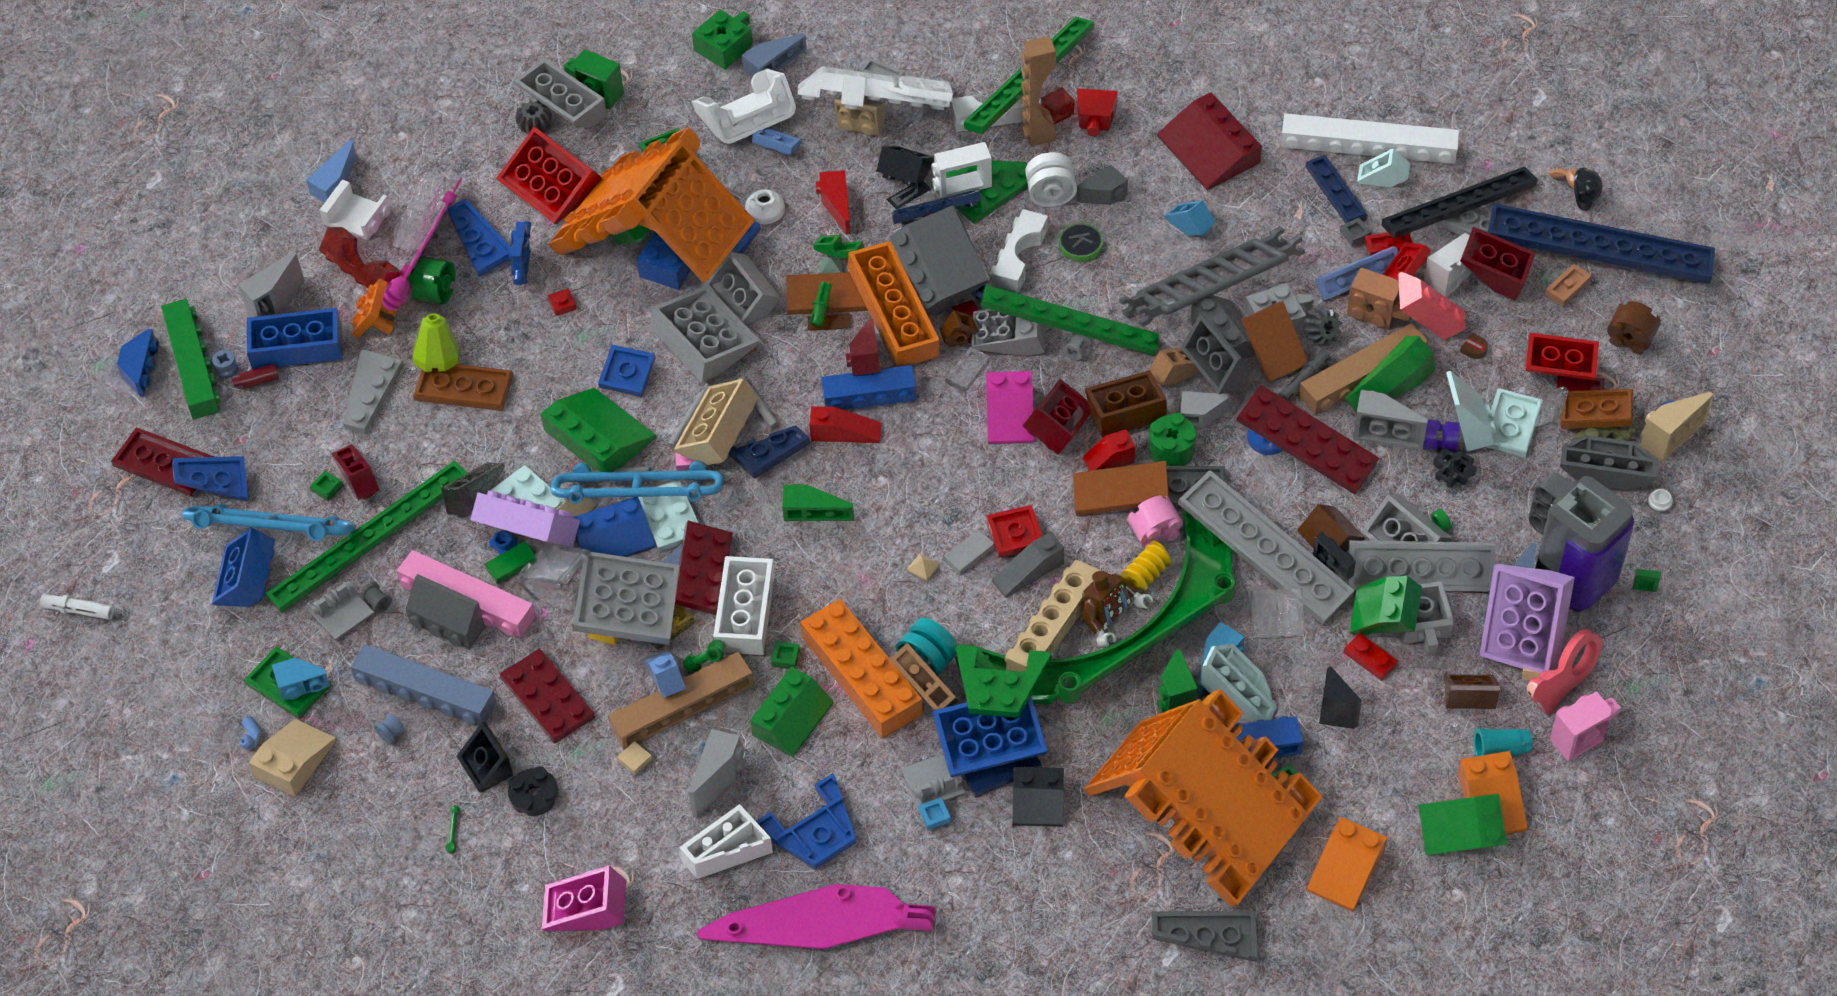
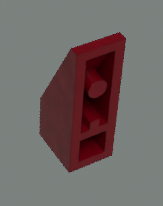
(864, 351)
(356, 472)

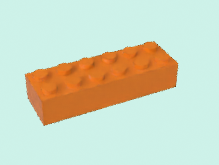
(893, 304)
(861, 668)

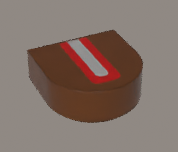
(1474, 347)

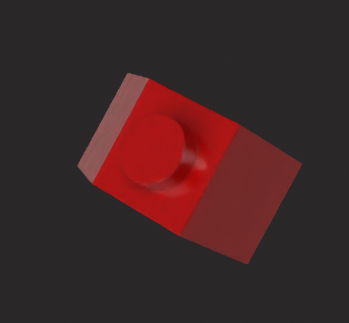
(1111, 452)

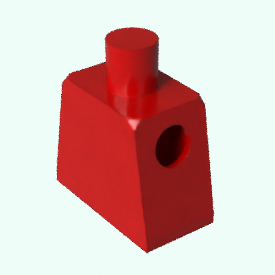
(1096, 109)

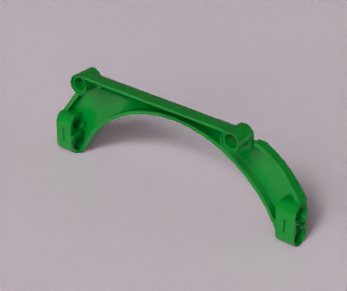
(1201, 586)

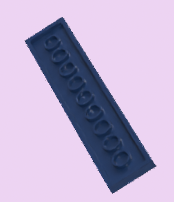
(1602, 243)

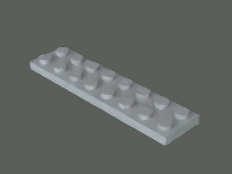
(1265, 545)

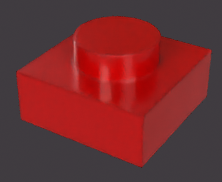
(562, 302)

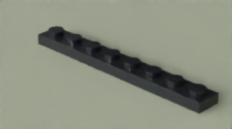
(1459, 202)

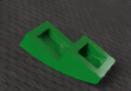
(833, 246)

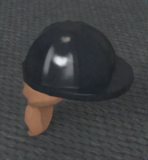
(1585, 182)

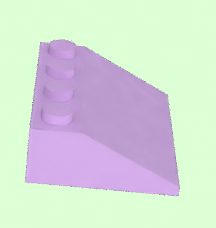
(1526, 617)

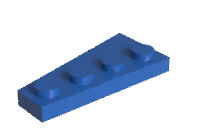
(481, 241)

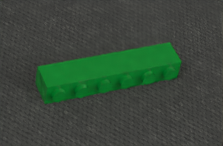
(190, 358)

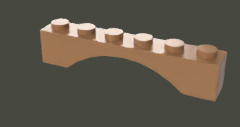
(1038, 62)

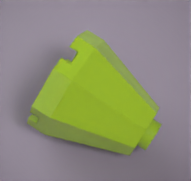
(435, 345)

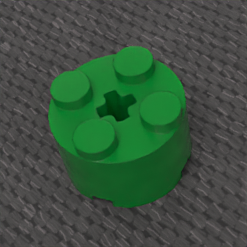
(432, 280)
(1172, 440)

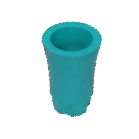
(1502, 740)

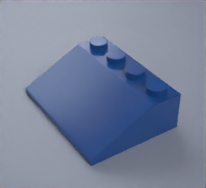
(986, 741)

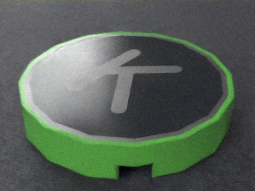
(1080, 242)

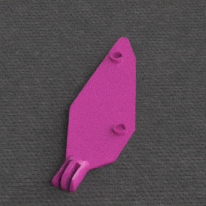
(399, 288)
(821, 918)

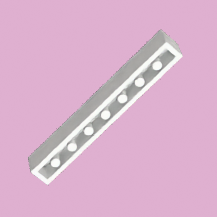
(1369, 138)

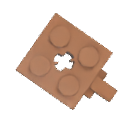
(1375, 299)

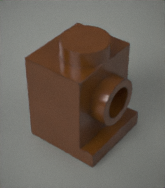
(958, 329)

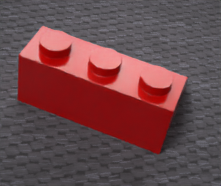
(1561, 356)

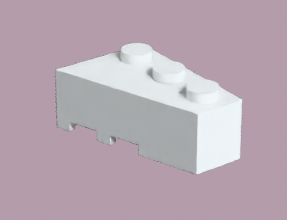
(1444, 267)
(725, 844)

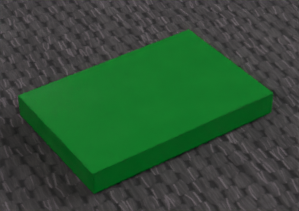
(264, 682)

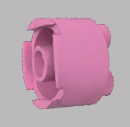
(1155, 521)

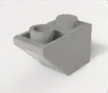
(1203, 407)

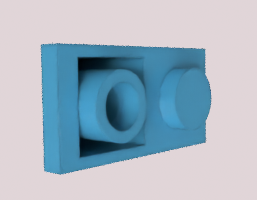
(299, 678)

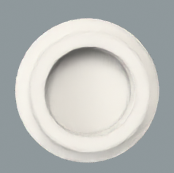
(1660, 500)

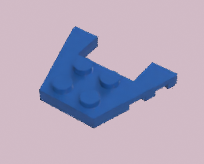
(818, 835)

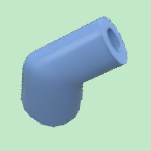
(253, 734)

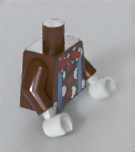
(1106, 600)

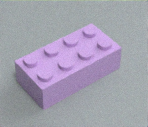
(525, 518)

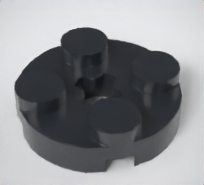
(529, 779)

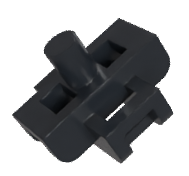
(1452, 465)

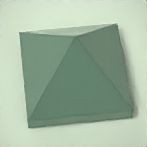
(831, 265)

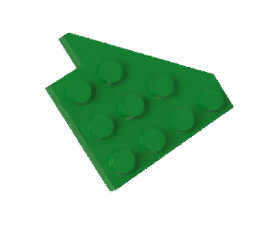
(1007, 182)

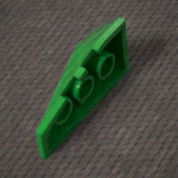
(1398, 372)

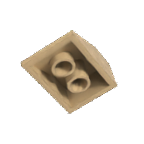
(1674, 424)
(291, 756)

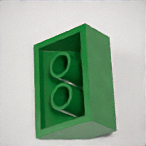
(790, 712)

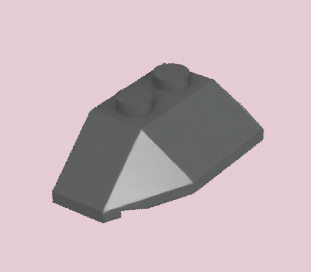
(1609, 461)

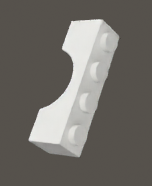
(964, 106)
(1027, 232)

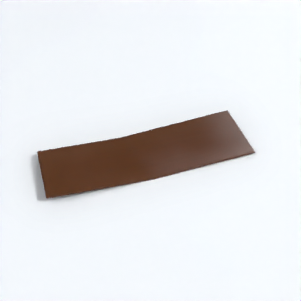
(832, 322)

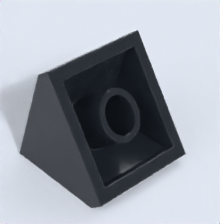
(1339, 702)
(485, 759)

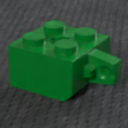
(723, 38)
(597, 74)

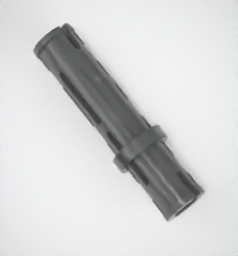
(1309, 369)

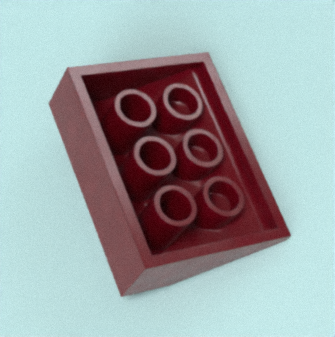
(1210, 142)

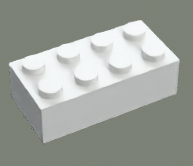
(744, 604)

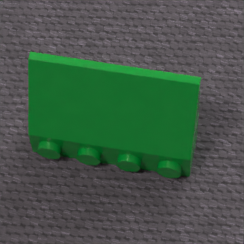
(596, 430)

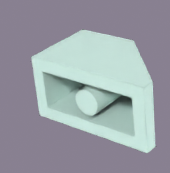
(1384, 170)

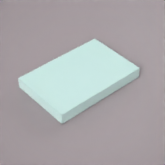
(1514, 421)

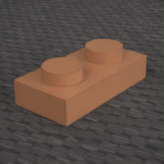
(1568, 285)

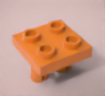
(369, 309)

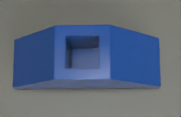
(137, 360)

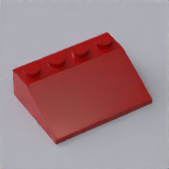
(548, 176)

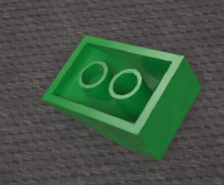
(1386, 606)
(1462, 824)

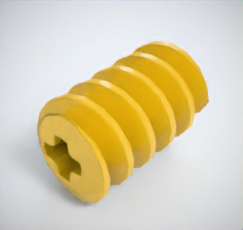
(1147, 565)

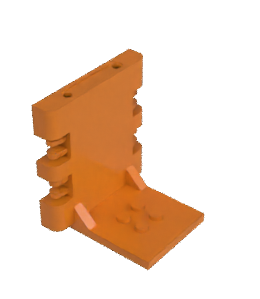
(667, 193)
(1212, 788)

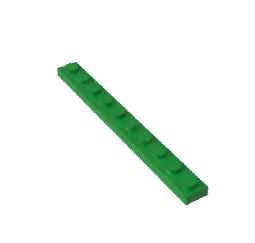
(1012, 91)
(363, 539)

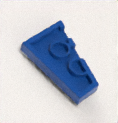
(213, 474)

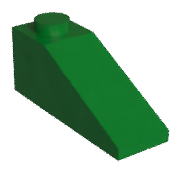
(812, 504)

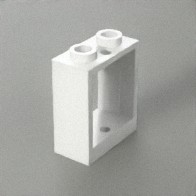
(961, 158)

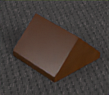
(1332, 524)
(1471, 691)

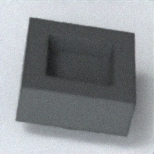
(1354, 231)

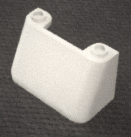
(743, 117)

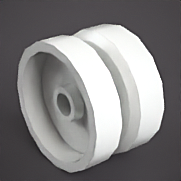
(1051, 179)

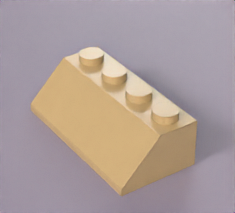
(717, 422)

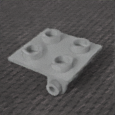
(340, 610)
(932, 780)

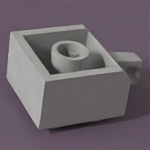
(1295, 305)
(1433, 618)

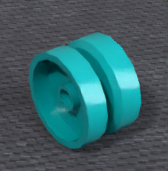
(931, 643)

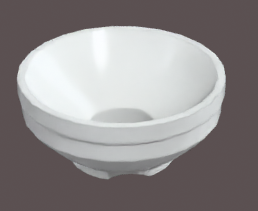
(765, 212)

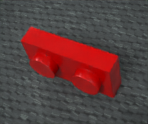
(1380, 242)
(1370, 656)

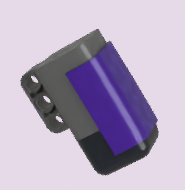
(1583, 534)

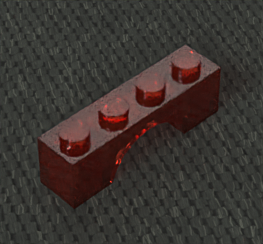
(341, 248)

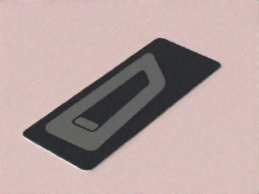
(908, 194)

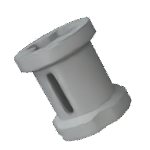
(1077, 346)

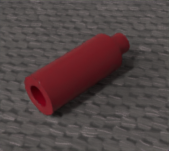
(256, 376)

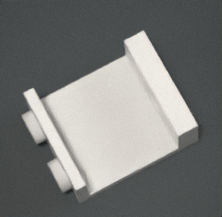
(354, 212)

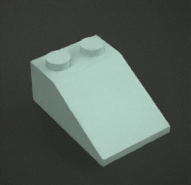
(1471, 414)

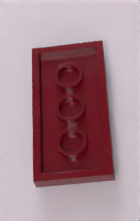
(152, 458)
(702, 566)
(547, 695)

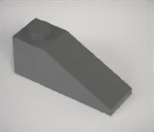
(1031, 564)

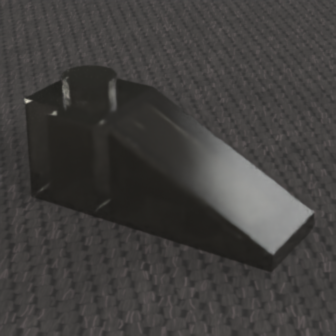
(462, 493)

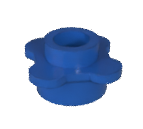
(501, 537)

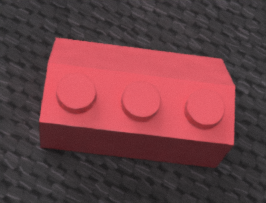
(1430, 307)

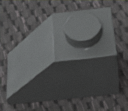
(1103, 187)

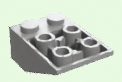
(273, 287)
(1007, 334)

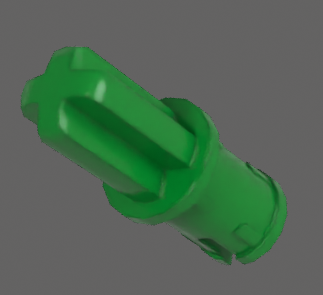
(821, 305)

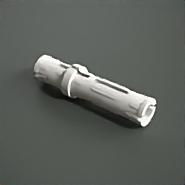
(67, 604)

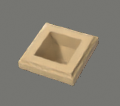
(923, 567)

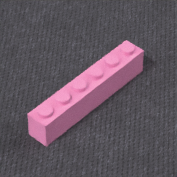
(496, 606)

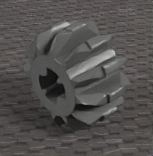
(533, 115)
(1322, 326)

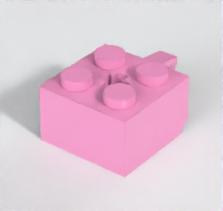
(1582, 724)

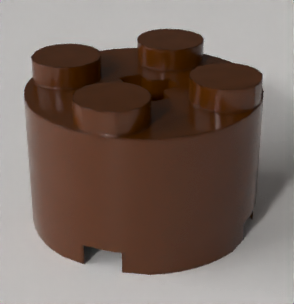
(1633, 326)

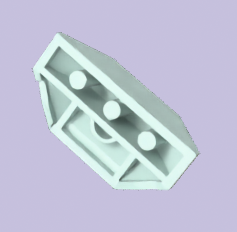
(1240, 680)

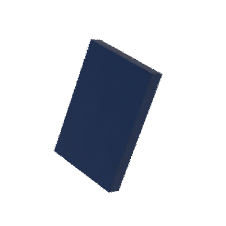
(992, 778)

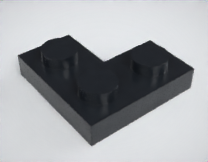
(1333, 556)

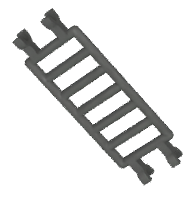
(1158, 307)

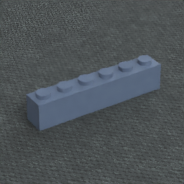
(423, 685)

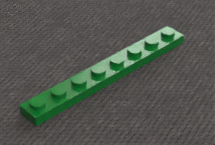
(1070, 320)

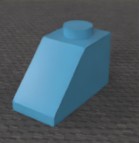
(1191, 218)

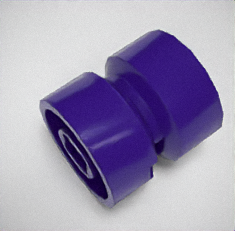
(1450, 435)

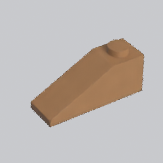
(1172, 367)
(923, 678)

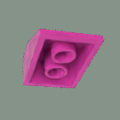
(1009, 406)
(585, 901)

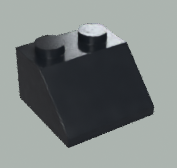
(904, 164)
(1038, 796)

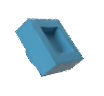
(934, 814)

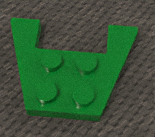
(995, 690)

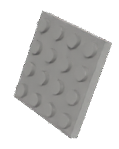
(626, 598)

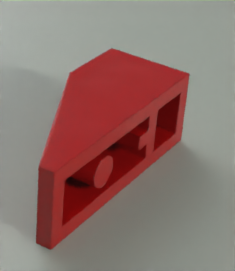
(834, 196)
(838, 425)

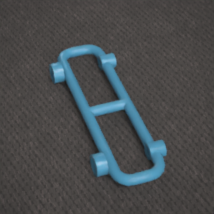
(582, 474)
(314, 527)

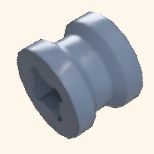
(225, 363)
(389, 728)

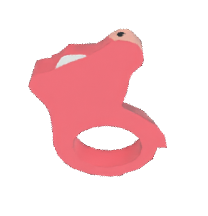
(1554, 684)

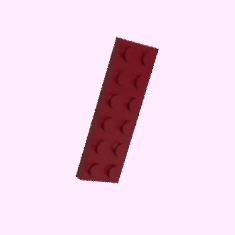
(1307, 439)

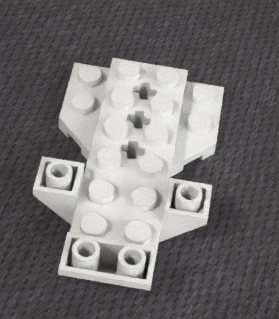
(856, 84)

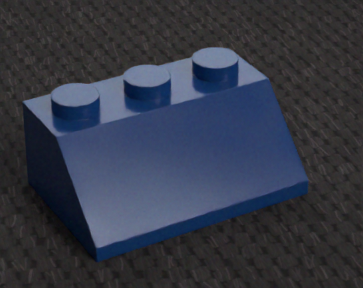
(615, 529)
(244, 569)

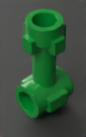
(714, 654)

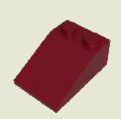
(1497, 262)
(1058, 417)

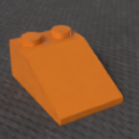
(1495, 775)
(1347, 864)

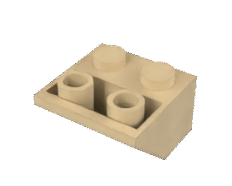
(865, 119)

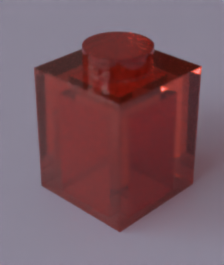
(1059, 104)

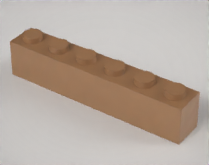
(1337, 381)
(703, 690)

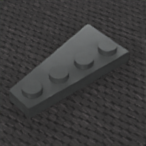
(1212, 931)

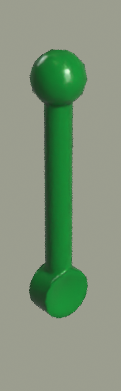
(450, 847)

